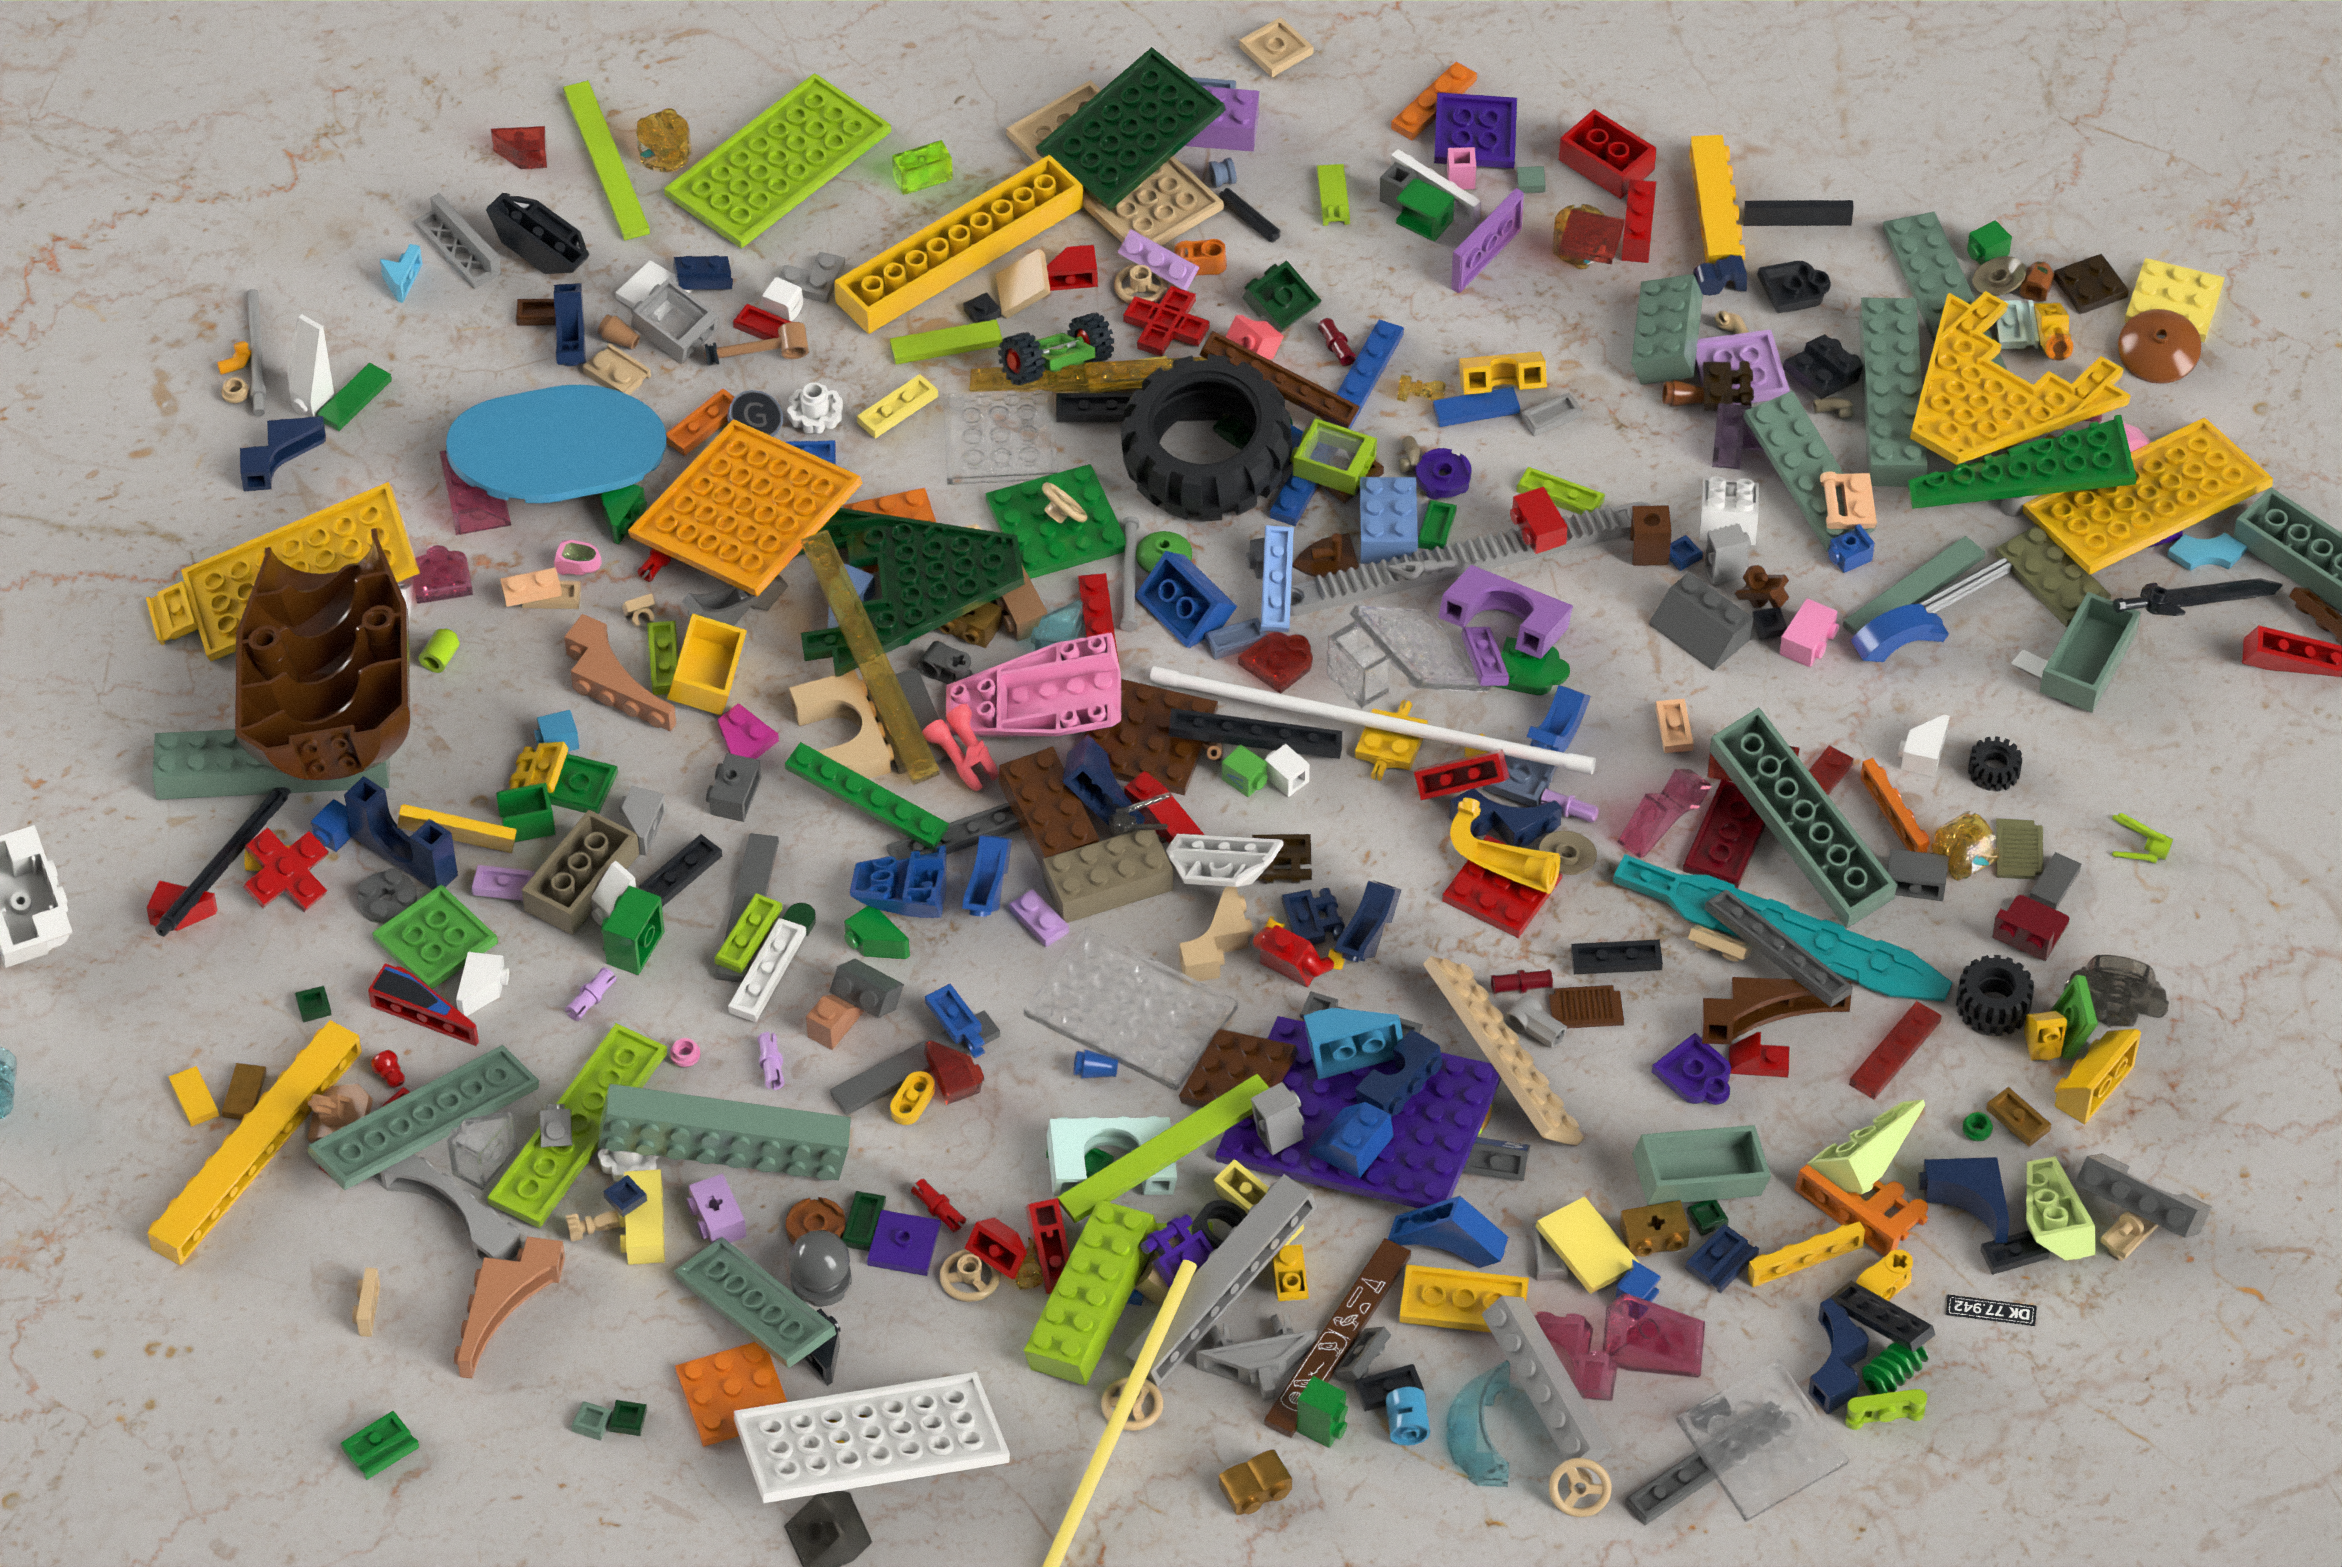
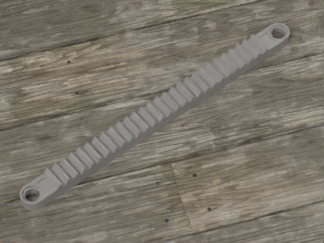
(1482, 553)

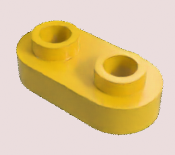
(910, 1100)

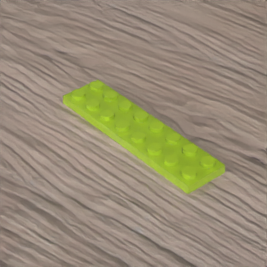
(545, 1174)

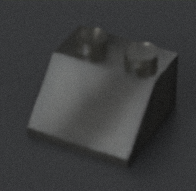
(828, 1531)

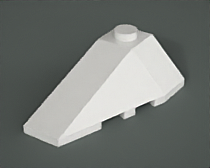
(309, 368)

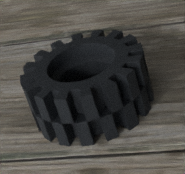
(1995, 751)

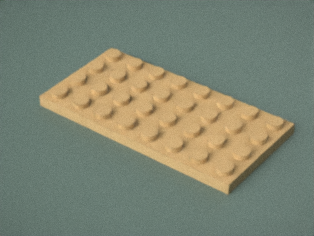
(1158, 208)

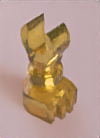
(1427, 389)
(1030, 1272)

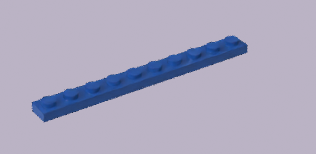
(1356, 389)

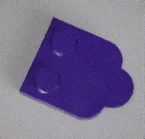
(1695, 1072)

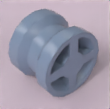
(1222, 172)

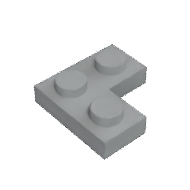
(819, 281)

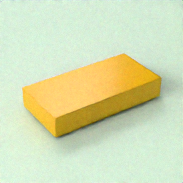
(193, 1096)

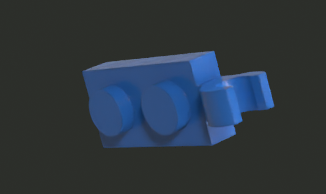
(956, 1018)

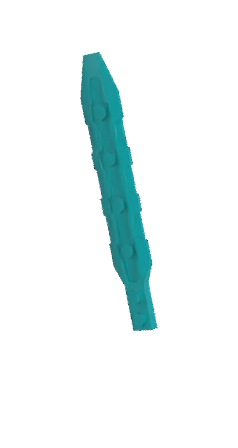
(1851, 955)

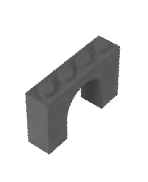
(2112, 1182)

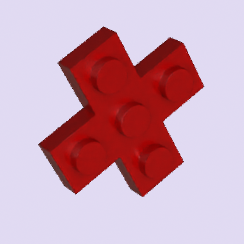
(1166, 321)
(285, 869)

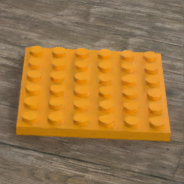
(745, 507)

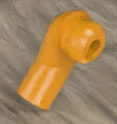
(238, 360)

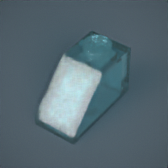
(1058, 626)

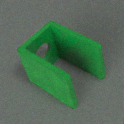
(1427, 209)
(527, 811)

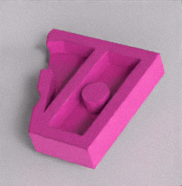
(746, 733)

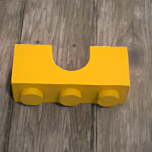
(1518, 369)

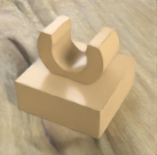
(639, 606)

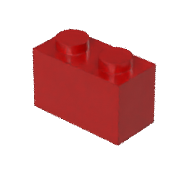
(1539, 520)

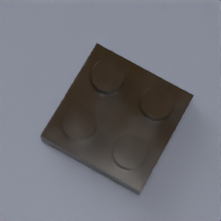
(2090, 283)

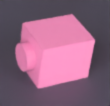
(1462, 167)

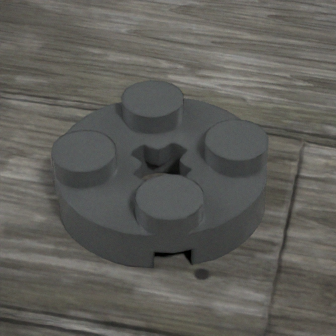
(381, 884)

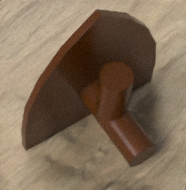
(1327, 556)

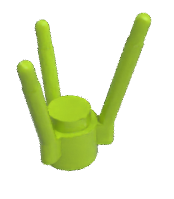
(2156, 844)

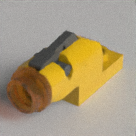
(2054, 330)

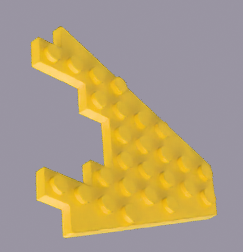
(1981, 407)

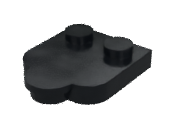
(1794, 285)

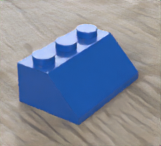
(1184, 599)

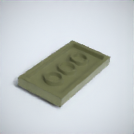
(2049, 573)

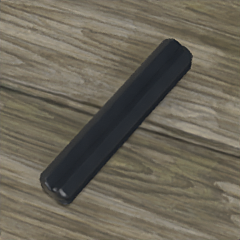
(1250, 215)

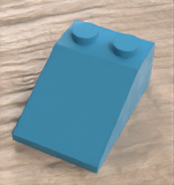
(1350, 1039)

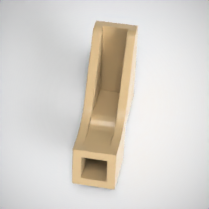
(1227, 933)

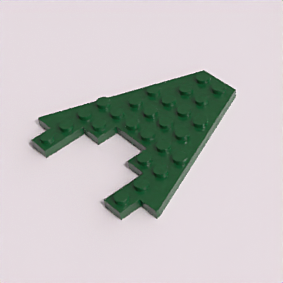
(925, 573)

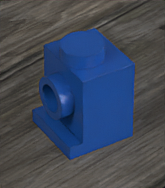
(1851, 549)

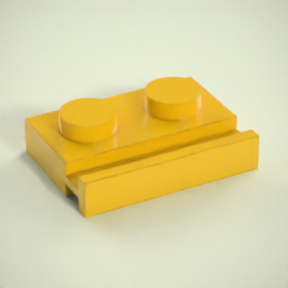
(171, 613)

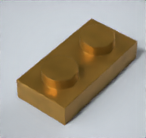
(2018, 1116)

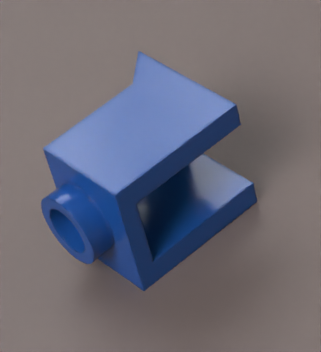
(1639, 1282)

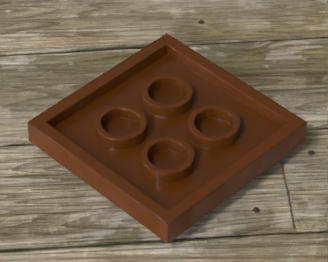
(1231, 1061)

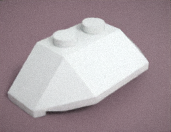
(1221, 858)

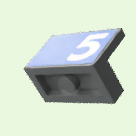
(1498, 1158)

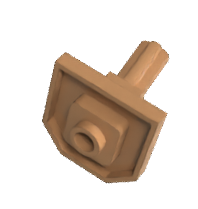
(337, 1109)

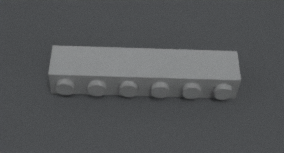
(1545, 1379)

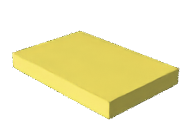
(1586, 1244)

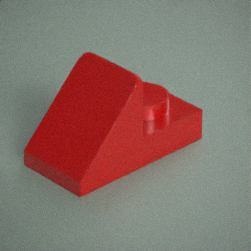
(1753, 1058)

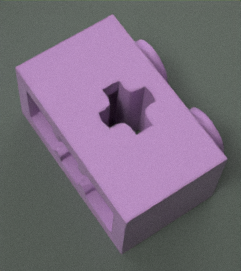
(716, 1210)

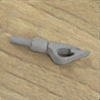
(1413, 569)

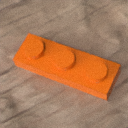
(700, 423)

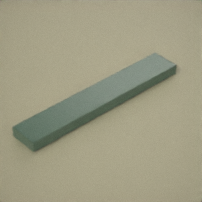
(1920, 583)

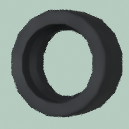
(1221, 1210)

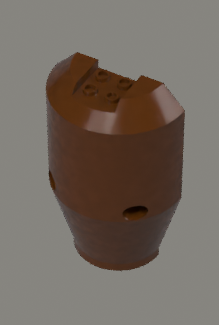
(323, 668)

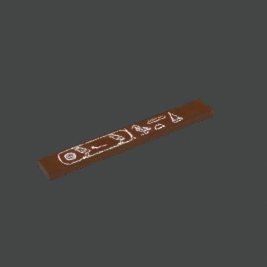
(1340, 1332)

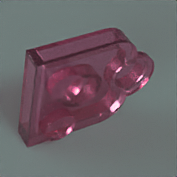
(441, 575)

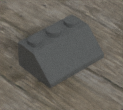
(1702, 621)

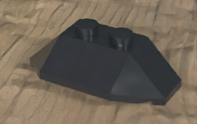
(537, 234)

